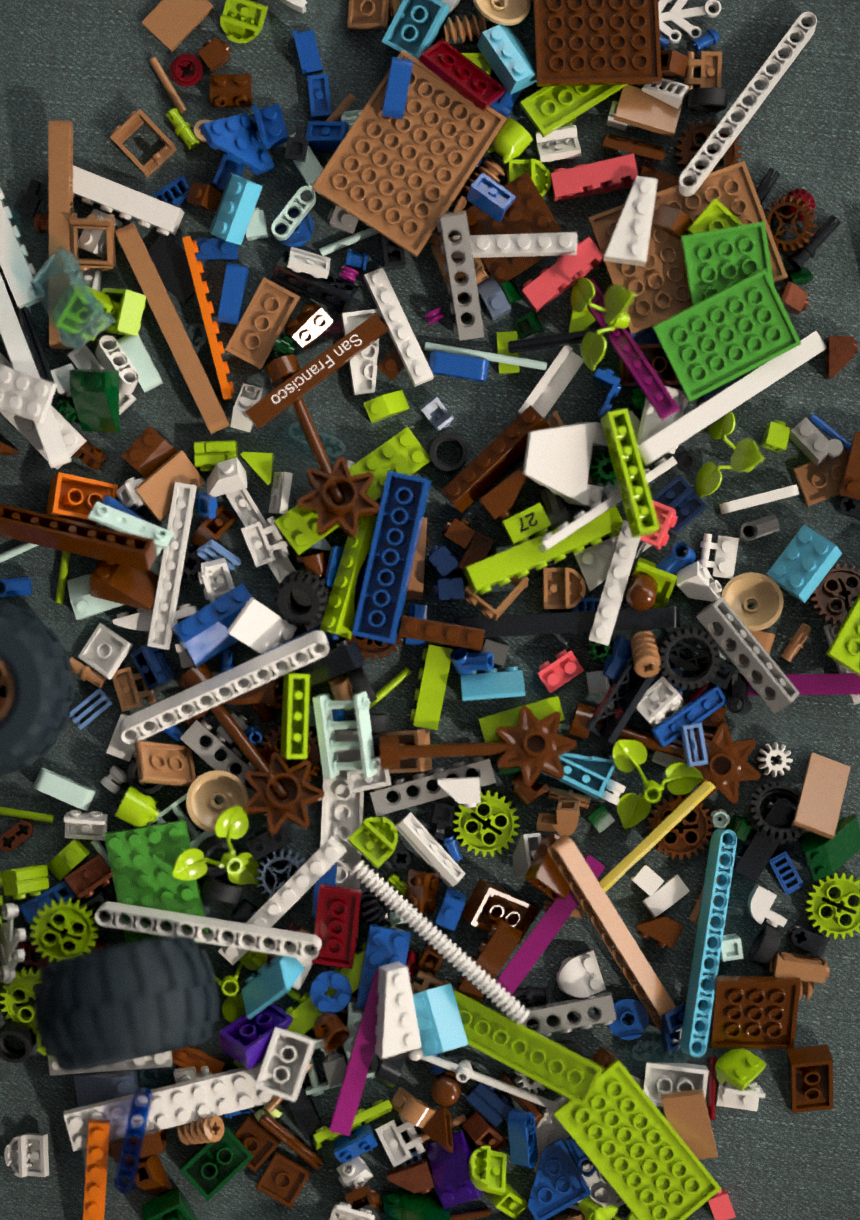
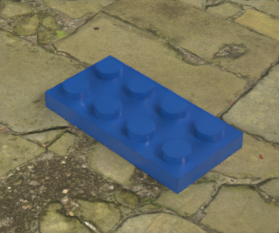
(383, 947)

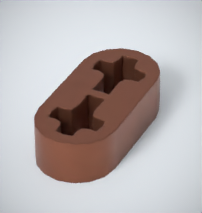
(13, 832)

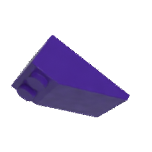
(249, 1039)
(452, 1172)

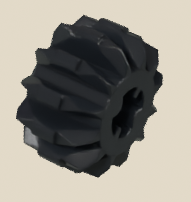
(197, 568)
(372, 908)

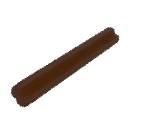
(291, 1141)

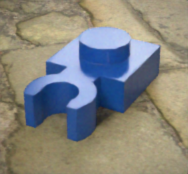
(206, 505)

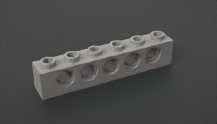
(465, 329)
(748, 655)
(192, 738)
(384, 806)
(540, 1013)

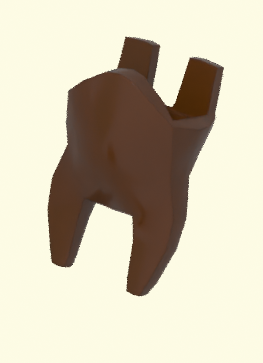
(262, 699)

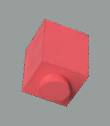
(721, 1206)

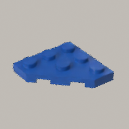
(239, 140)
(556, 1182)

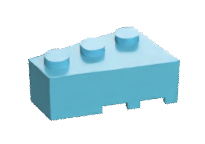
(586, 773)

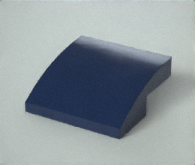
(683, 499)
(616, 661)
(672, 1028)

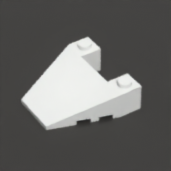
(562, 458)

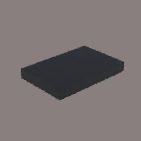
(174, 268)

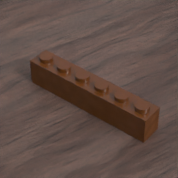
(493, 460)

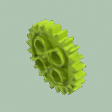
(475, 838)
(73, 914)
(831, 922)
(26, 983)

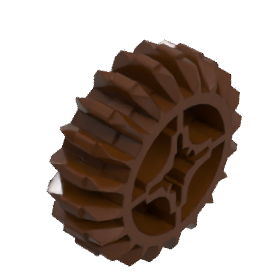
(801, 209)

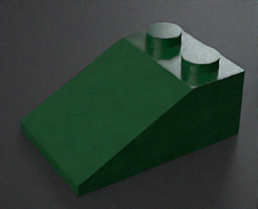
(96, 399)
(827, 855)
(215, 1164)
(414, 1206)
(168, 1207)

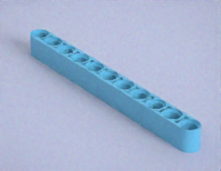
(701, 949)

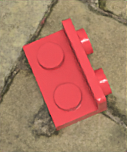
(666, 518)
(559, 671)

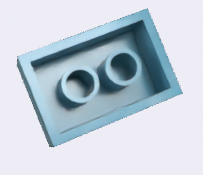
(416, 26)
(804, 563)

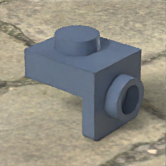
(436, 413)

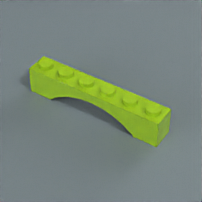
(340, 610)

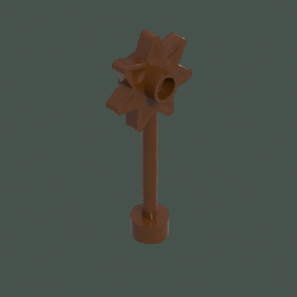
(335, 493)
(530, 746)
(725, 756)
(278, 789)

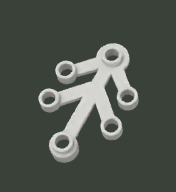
(676, 16)
(9, 943)

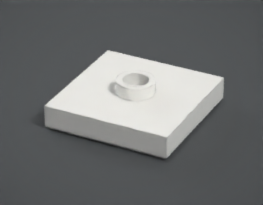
(105, 651)

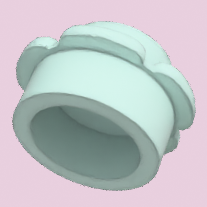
(720, 824)

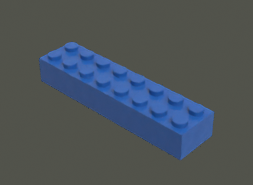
(391, 557)

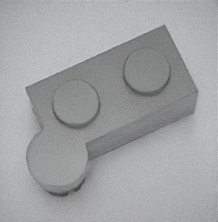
(814, 443)

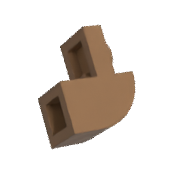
(564, 821)
(412, 1109)

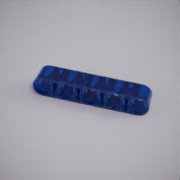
(133, 1149)

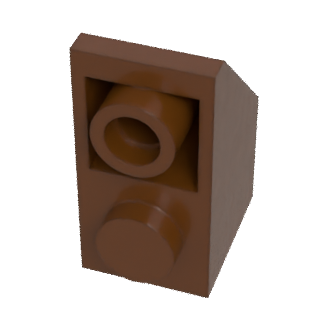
(661, 928)
(152, 1175)

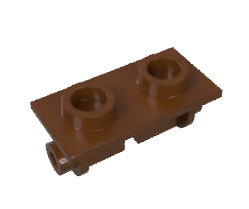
(92, 455)

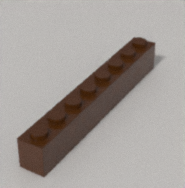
(77, 537)

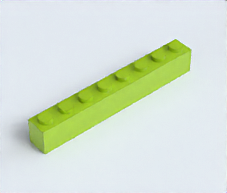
(527, 556)

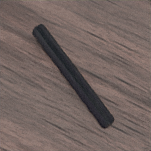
(551, 341)
(35, 345)

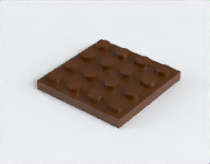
(524, 216)
(755, 1012)

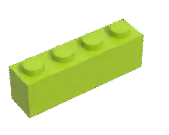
(432, 688)
(295, 716)
(510, 717)

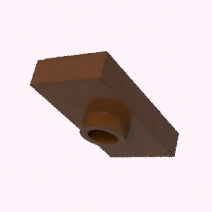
(476, 551)

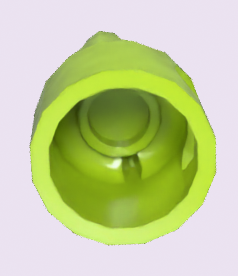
(510, 140)
(137, 808)

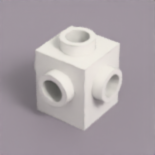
(127, 494)
(354, 1173)

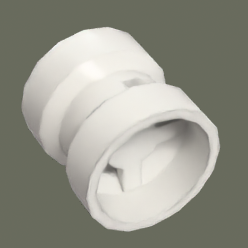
(114, 779)
(615, 787)

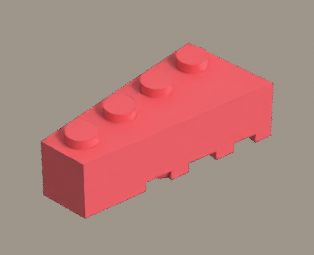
(594, 178)
(562, 275)

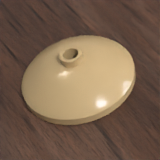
(504, 11)
(757, 591)
(202, 796)

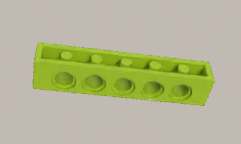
(629, 473)

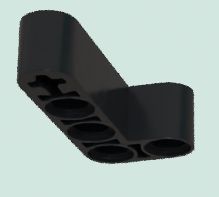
(390, 1069)

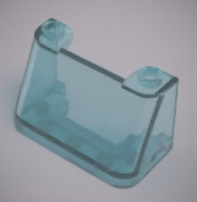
(69, 299)

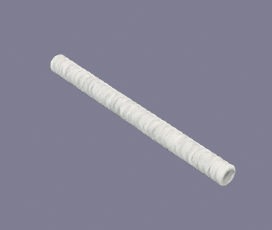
(440, 942)

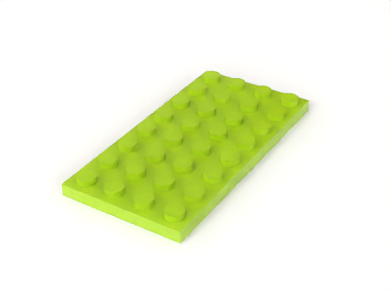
(637, 1149)

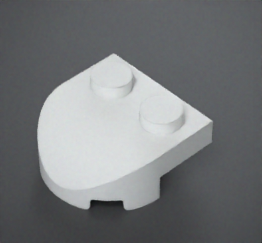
(580, 975)
(28, 1155)

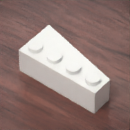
(633, 230)
(397, 1020)

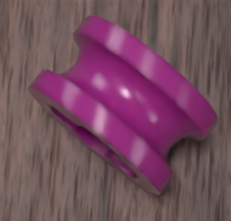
(348, 273)
(433, 316)

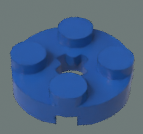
(303, 233)
(325, 1002)
(636, 1026)

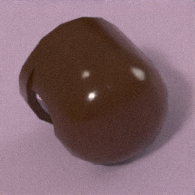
(315, 562)
(642, 593)
(525, 794)
(331, 1030)
(445, 1090)

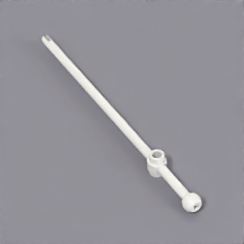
(465, 1071)

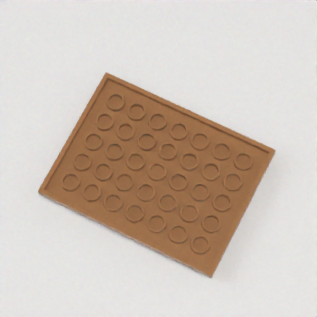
(410, 169)
(662, 283)

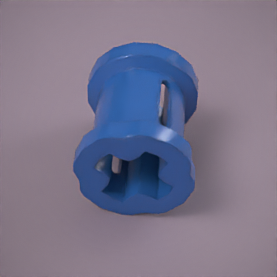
(357, 259)

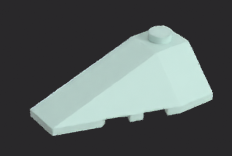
(83, 603)

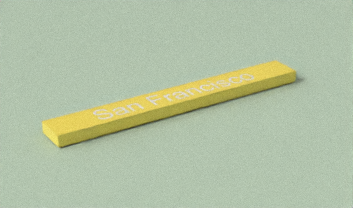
(656, 835)

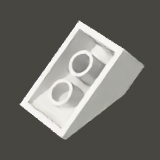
(261, 627)
(673, 1077)

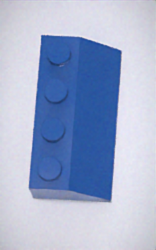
(206, 632)

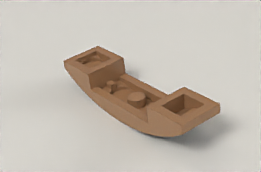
(416, 582)

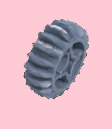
(275, 870)

